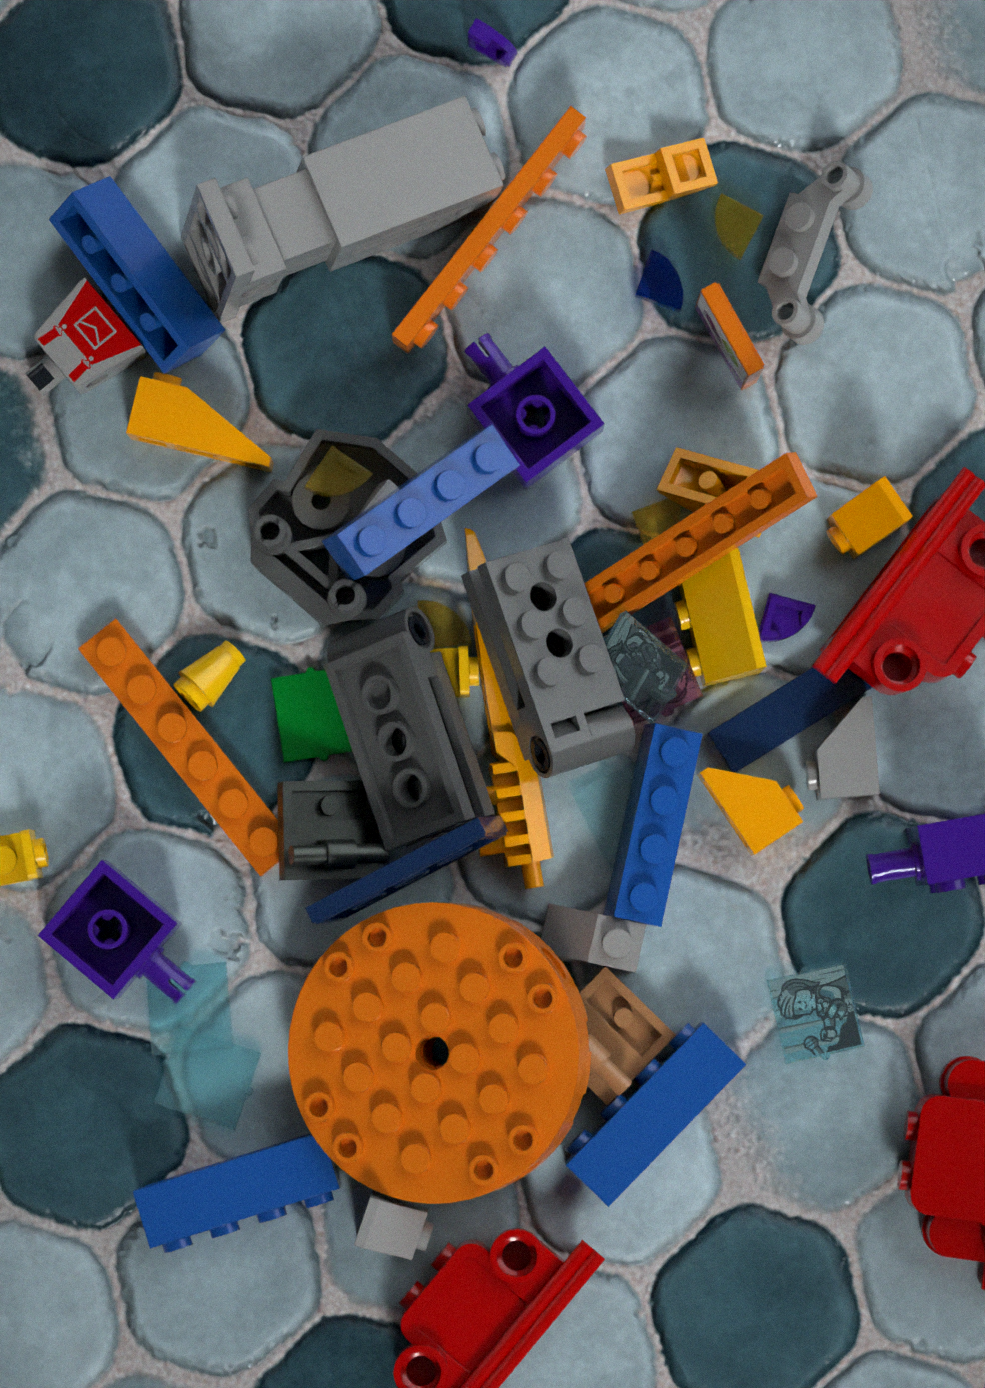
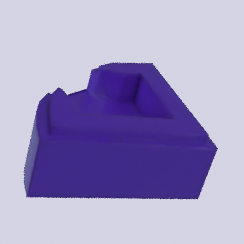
(491, 43)
(783, 617)

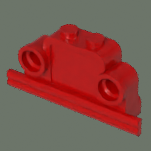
(922, 605)
(948, 1162)
(486, 1309)

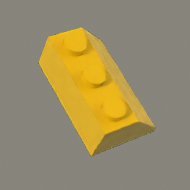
(720, 622)

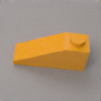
(181, 421)

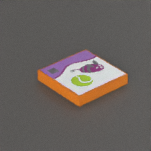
(729, 335)

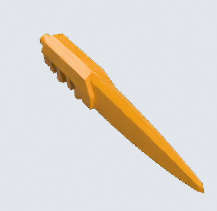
(515, 784)

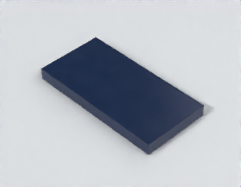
(407, 870)

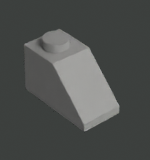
(847, 757)
(593, 937)
(394, 1227)

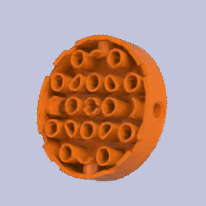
(369, 1068)

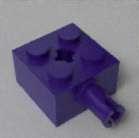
(537, 386)
(936, 856)
(116, 962)

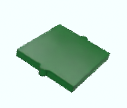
(308, 717)

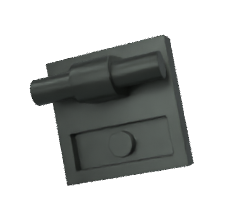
(326, 831)

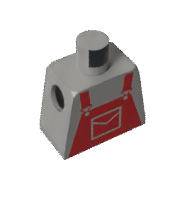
(83, 343)

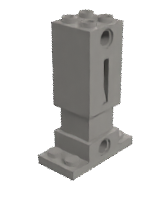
(341, 204)

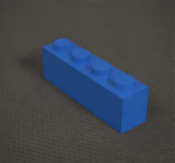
(136, 274)
(420, 503)
(653, 824)
(654, 1113)
(235, 1190)

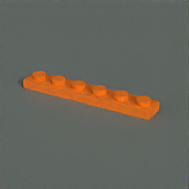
(503, 216)
(700, 539)
(185, 744)

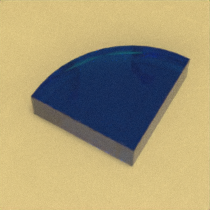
(661, 283)

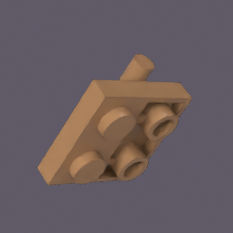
(620, 1033)

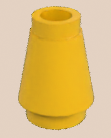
(209, 676)

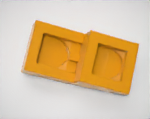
(661, 176)

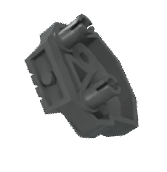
(289, 527)

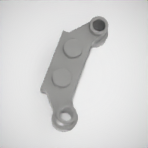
(800, 245)

